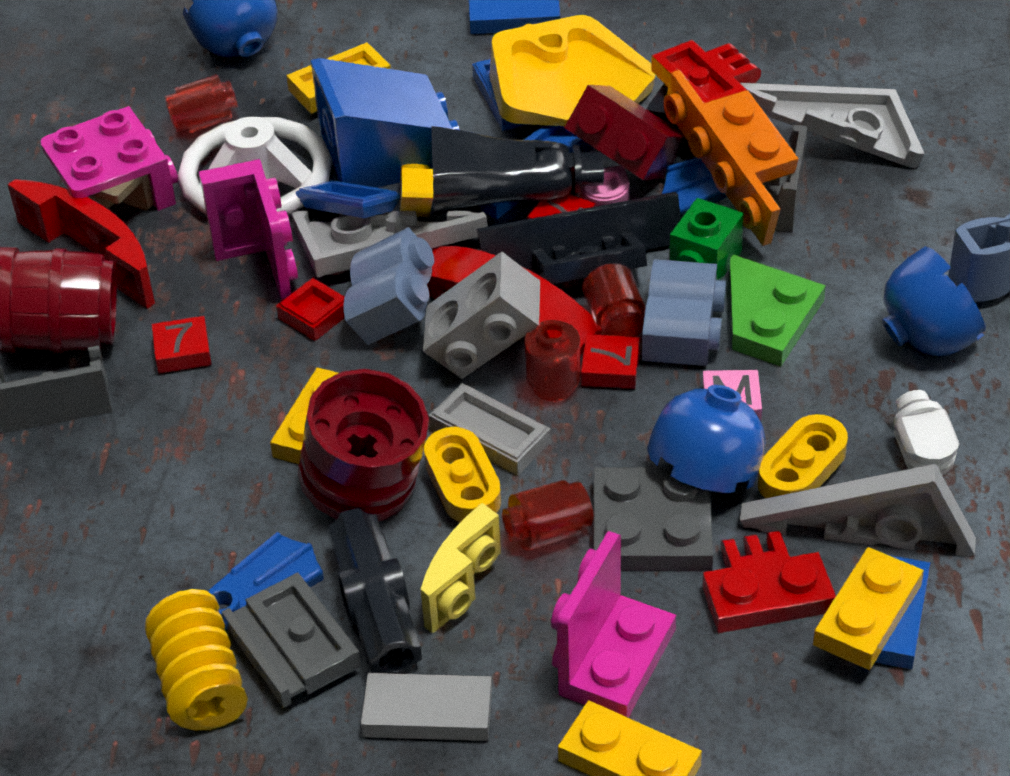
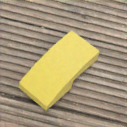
(449, 579)

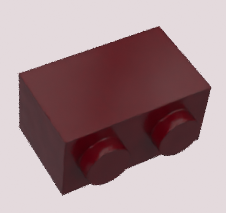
(625, 132)

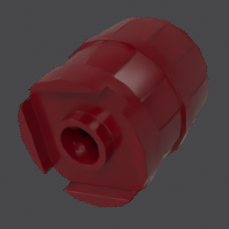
(56, 300)

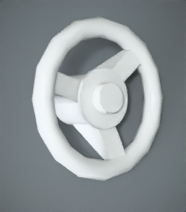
(252, 140)

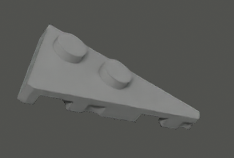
(853, 116)
(334, 243)
(872, 510)

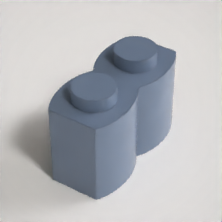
(982, 257)
(388, 286)
(681, 312)

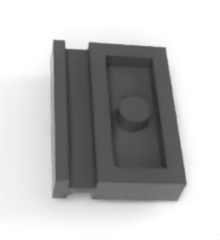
(291, 639)

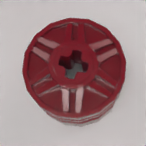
(362, 443)

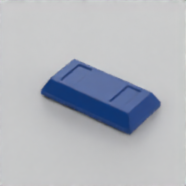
(348, 199)

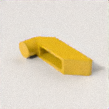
(416, 189)

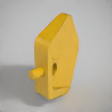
(547, 66)

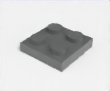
(658, 517)

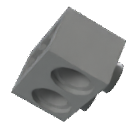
(482, 315)

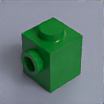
(708, 235)

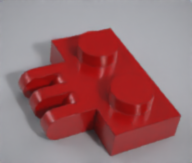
(710, 73)
(765, 585)

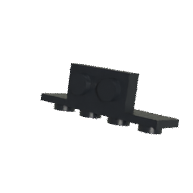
(578, 241)

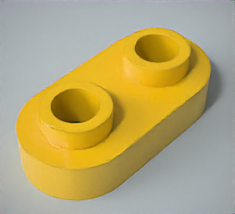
(793, 462)
(469, 477)

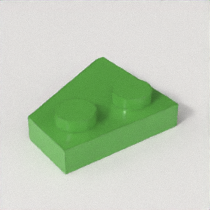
(770, 309)

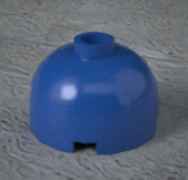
(231, 26)
(929, 307)
(709, 439)

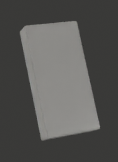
(504, 433)
(427, 707)

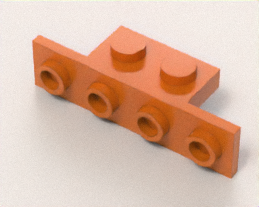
(736, 147)

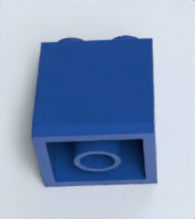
(376, 119)

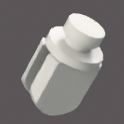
(924, 432)

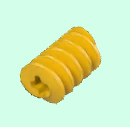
(195, 661)

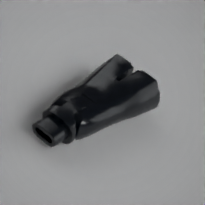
(488, 170)

